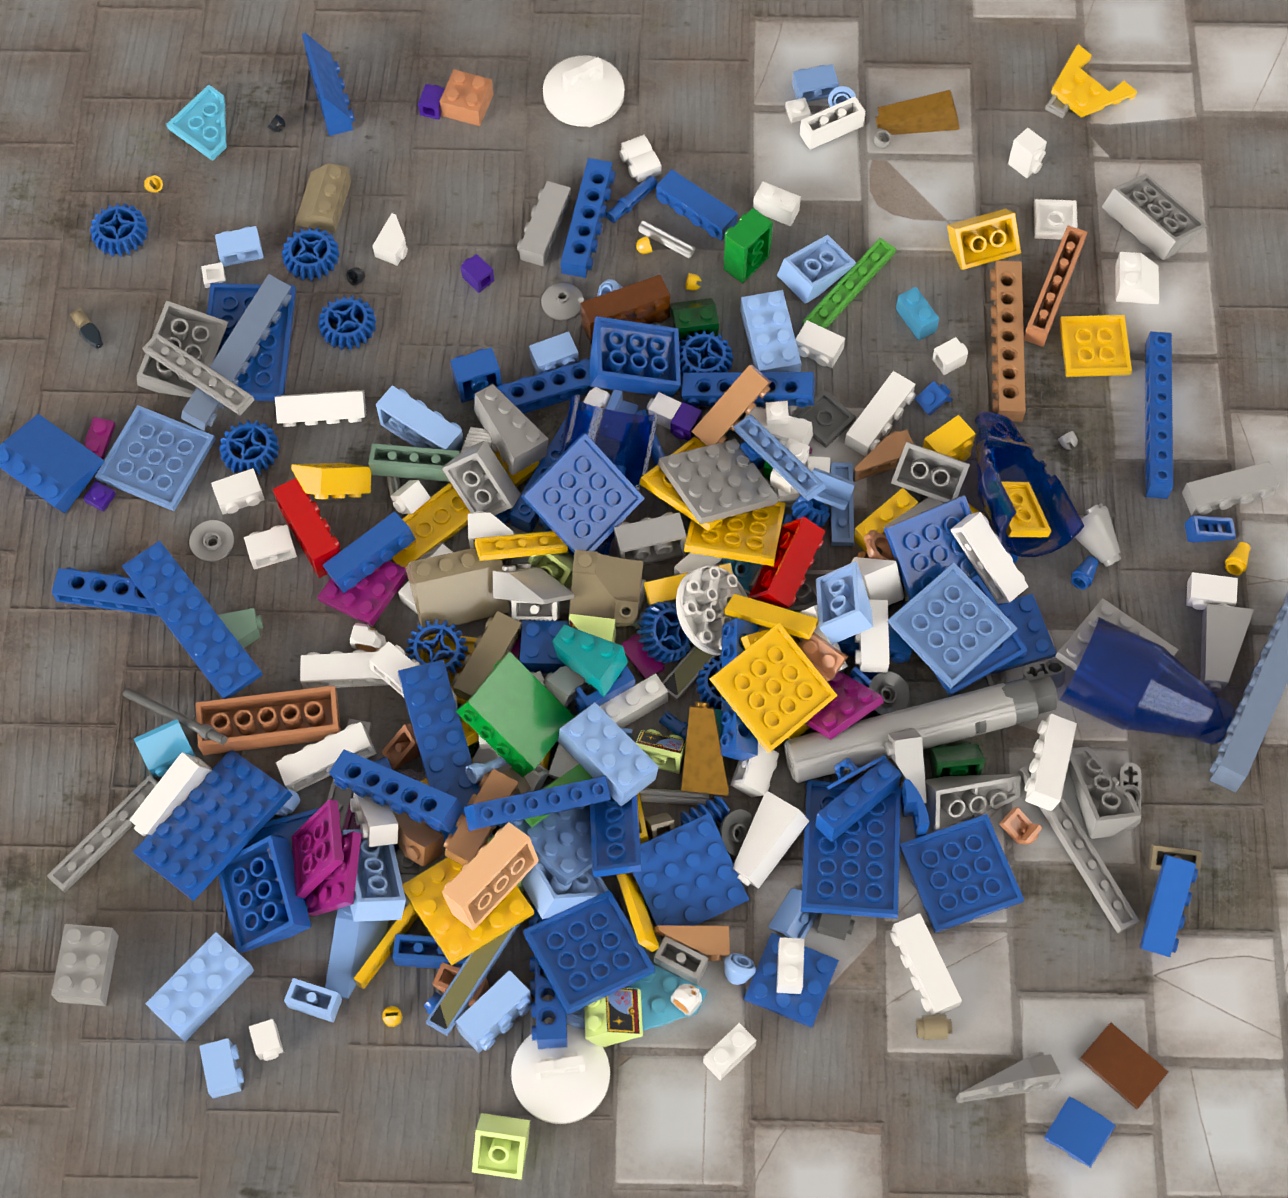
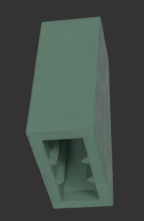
(243, 625)

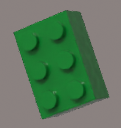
(747, 245)

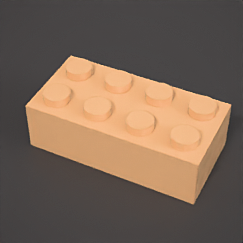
(490, 875)

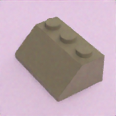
(324, 198)

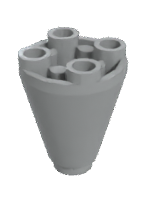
(1099, 535)

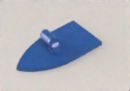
(839, 768)

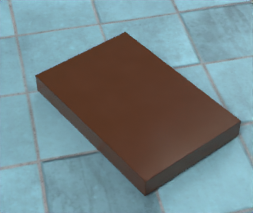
(1123, 1065)

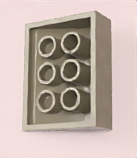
(455, 588)

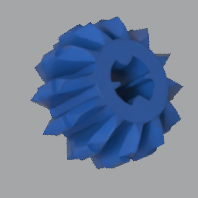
(812, 510)

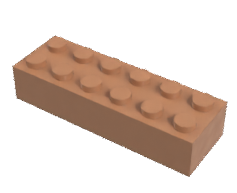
(270, 719)

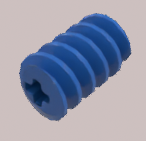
(717, 809)

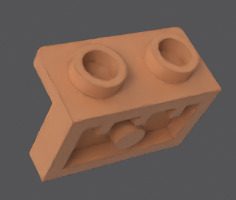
(823, 656)

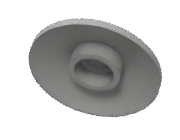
(562, 308)
(210, 532)

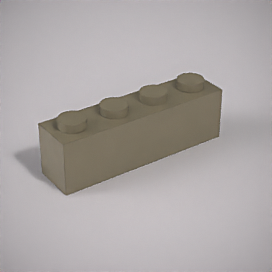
(495, 643)

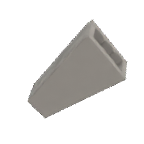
(1220, 642)

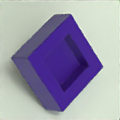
(99, 496)

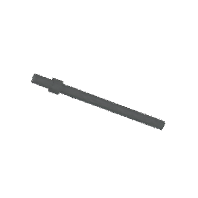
(205, 731)

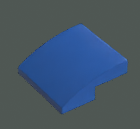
(914, 806)
(1079, 1131)

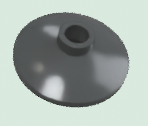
(896, 690)
(734, 830)

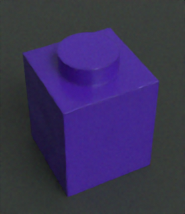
(430, 101)
(477, 273)
(685, 421)

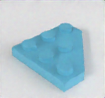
(203, 123)
(656, 998)

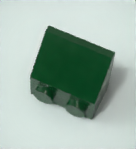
(695, 316)
(957, 760)

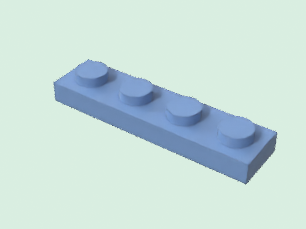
(842, 520)

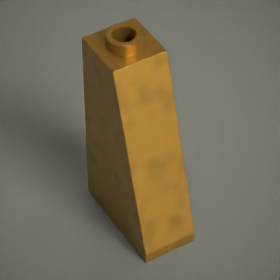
(920, 115)
(703, 760)

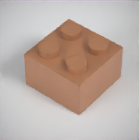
(466, 97)

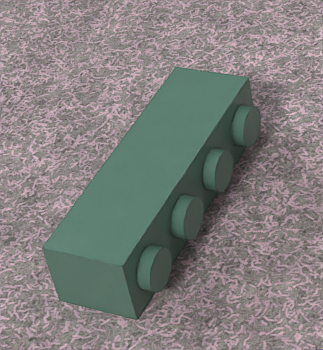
(410, 462)

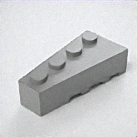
(509, 429)

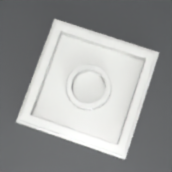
(1053, 217)

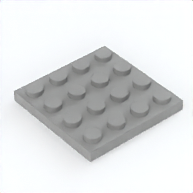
(717, 481)
(1075, 646)

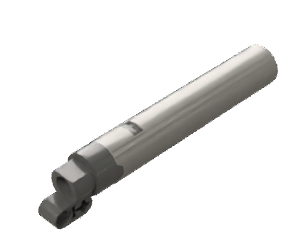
(935, 721)

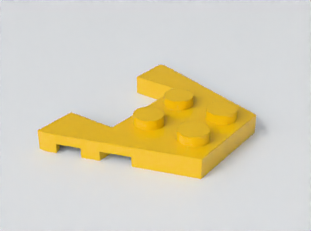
(1082, 91)

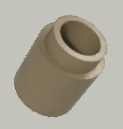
(933, 1027)

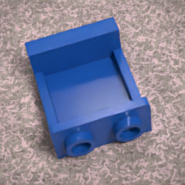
(623, 683)

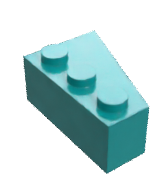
(591, 657)

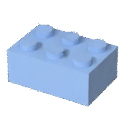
(494, 1012)

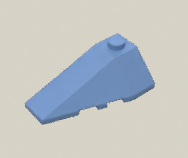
(351, 949)

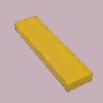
(519, 545)
(666, 588)
(770, 615)
(637, 911)
(385, 947)

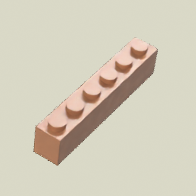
(1055, 286)

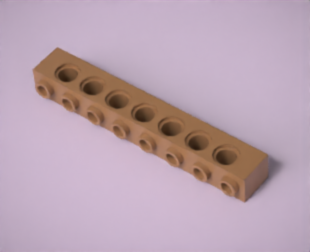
(1011, 274)

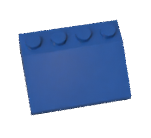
(328, 87)
(634, 357)
(49, 462)
(262, 895)

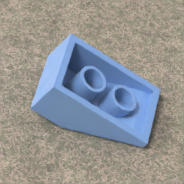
(815, 268)
(843, 603)
(552, 897)

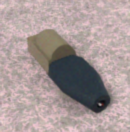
(87, 329)

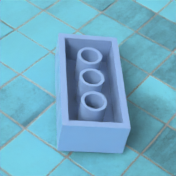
(770, 332)
(416, 423)
(609, 752)
(378, 884)
(200, 986)

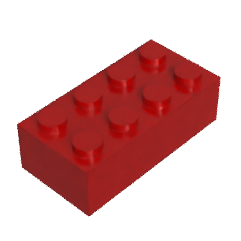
(307, 524)
(794, 555)

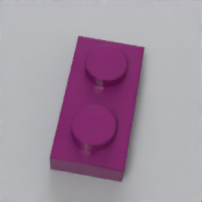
(99, 436)

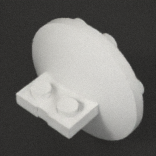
(583, 91)
(702, 604)
(561, 1082)

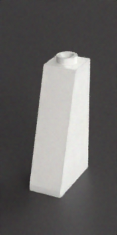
(170, 792)
(768, 839)

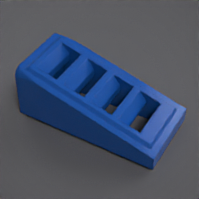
(1196, 533)

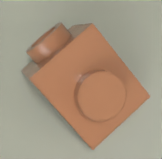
(1020, 827)

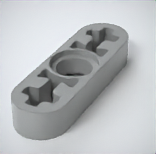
(1136, 780)

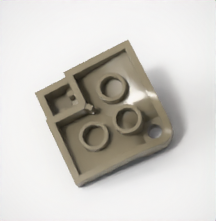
(606, 587)

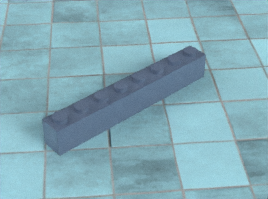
(240, 347)

